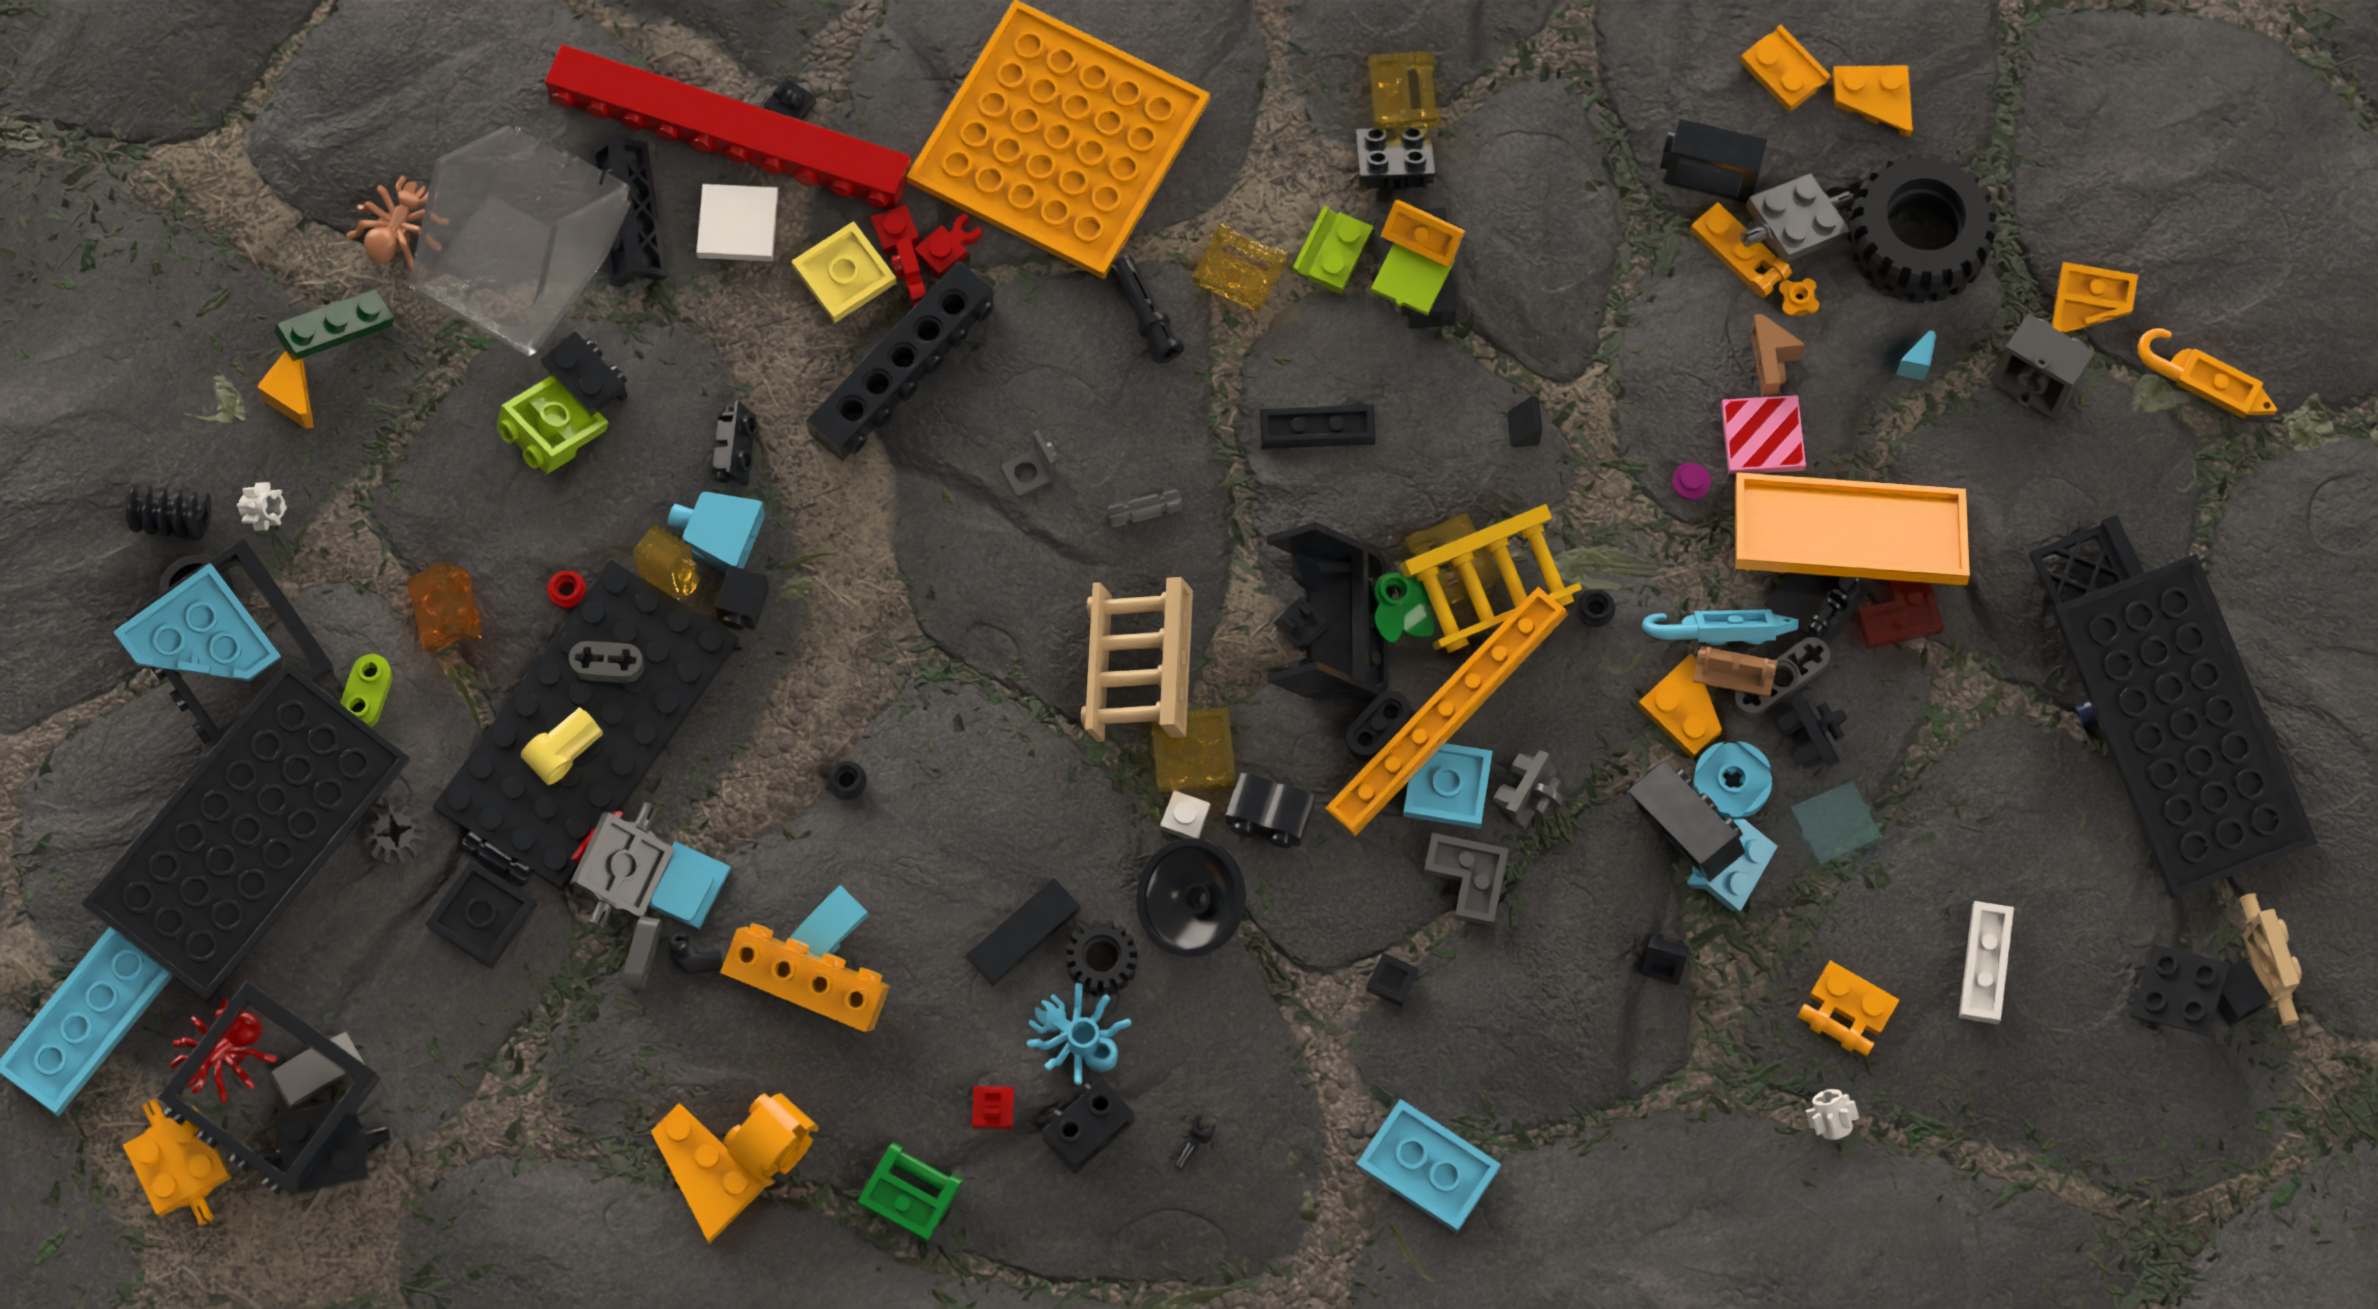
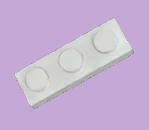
(1986, 962)

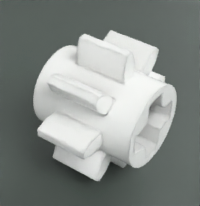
(261, 506)
(1832, 1114)

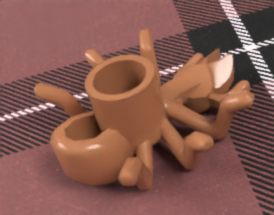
(391, 231)

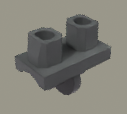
(1534, 792)

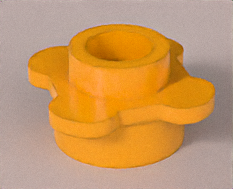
(1797, 307)

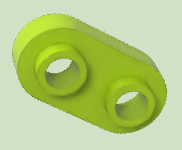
(368, 690)

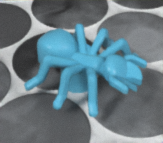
(1081, 1034)

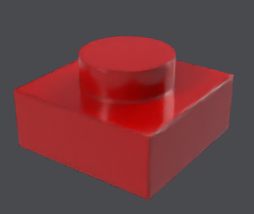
(893, 226)

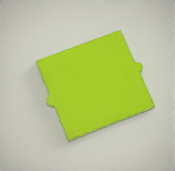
(1410, 279)

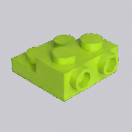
(548, 425)

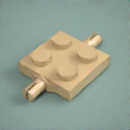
(2270, 957)

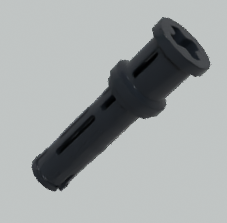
(1152, 323)

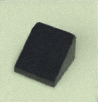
(1525, 423)

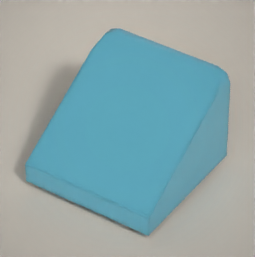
(1918, 359)

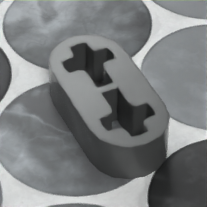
(607, 653)
(642, 953)

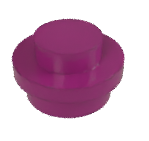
(1691, 481)

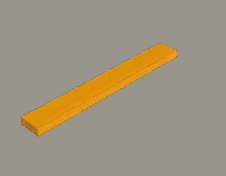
(1446, 711)

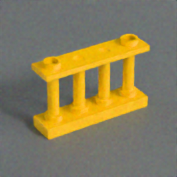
(1461, 556)

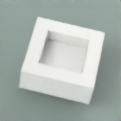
(1185, 816)

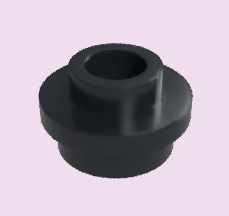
(1599, 598)
(842, 770)

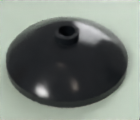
(1172, 892)

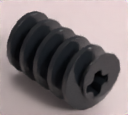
(167, 514)

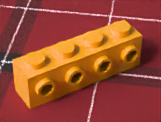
(806, 978)

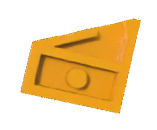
(1875, 94)
(2091, 296)
(1683, 709)

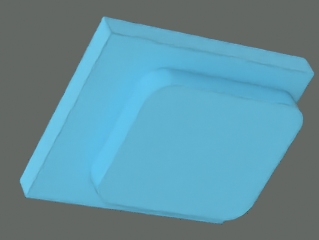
(689, 886)

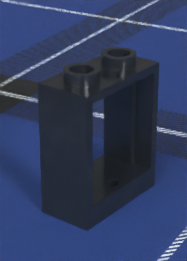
(1713, 160)

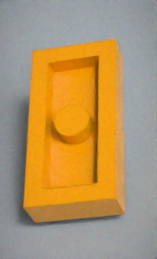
(1422, 233)

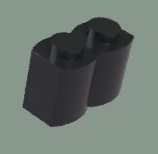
(1269, 810)

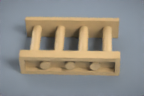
(1170, 676)

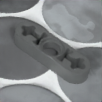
(1809, 670)

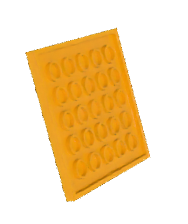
(1058, 138)

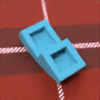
(830, 923)

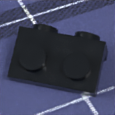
(584, 374)

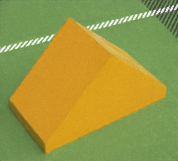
(287, 390)

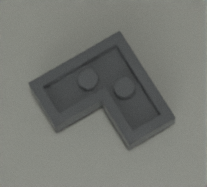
(1477, 867)

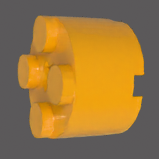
(770, 1138)

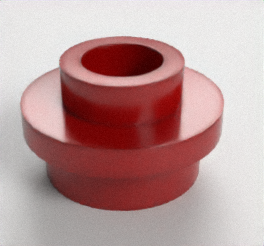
(564, 579)

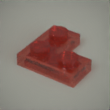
(1907, 617)

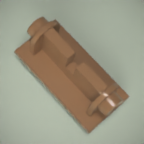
(1735, 671)

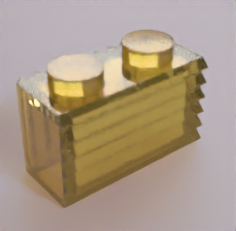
(666, 562)

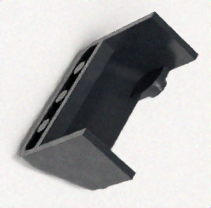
(1341, 579)

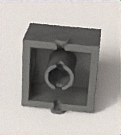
(2042, 366)

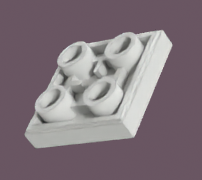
(737, 222)

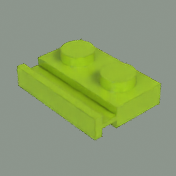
(1332, 250)

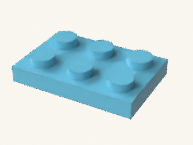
(1428, 1165)

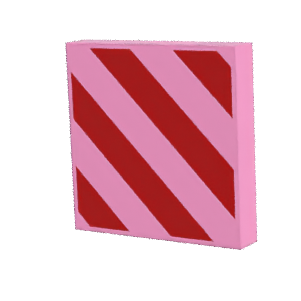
(1763, 435)

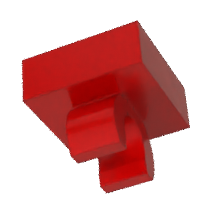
(993, 1107)

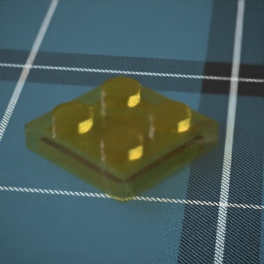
(1200, 758)

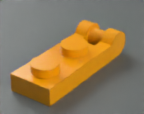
(1721, 235)

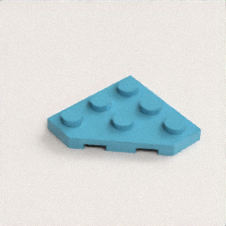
(199, 631)

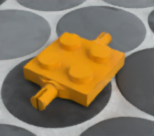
(175, 1165)

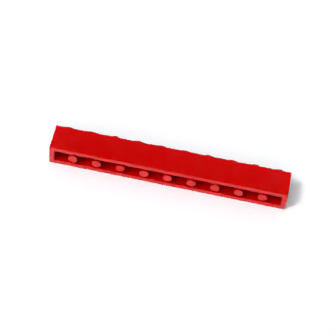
(728, 127)

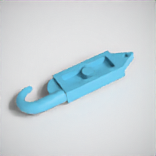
(1722, 626)

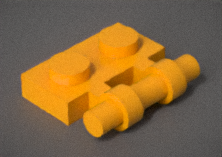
(1853, 999)

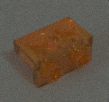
(444, 605)

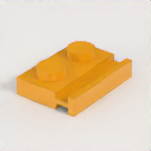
(1784, 68)

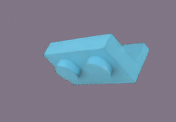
(1738, 880)

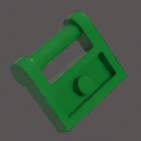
(904, 1203)

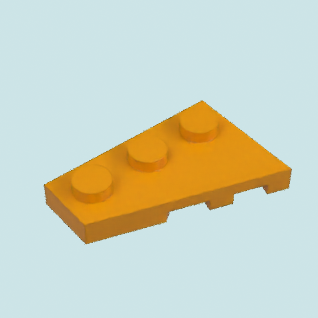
(704, 1171)

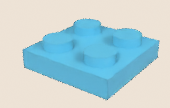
(1450, 787)

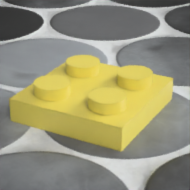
(844, 272)

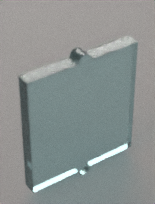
(1836, 823)

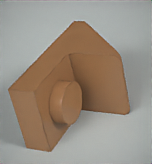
(1771, 348)

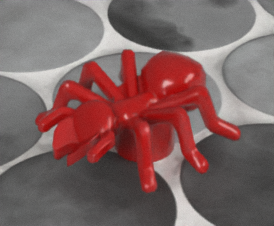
(230, 1051)

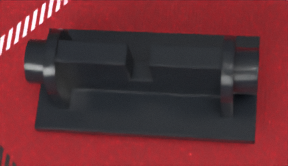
(737, 428)

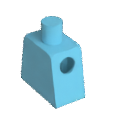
(719, 528)

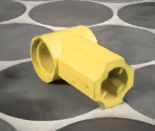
(554, 753)

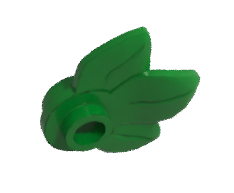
(1405, 613)

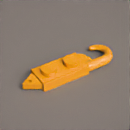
(2208, 378)

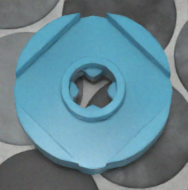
(1730, 759)

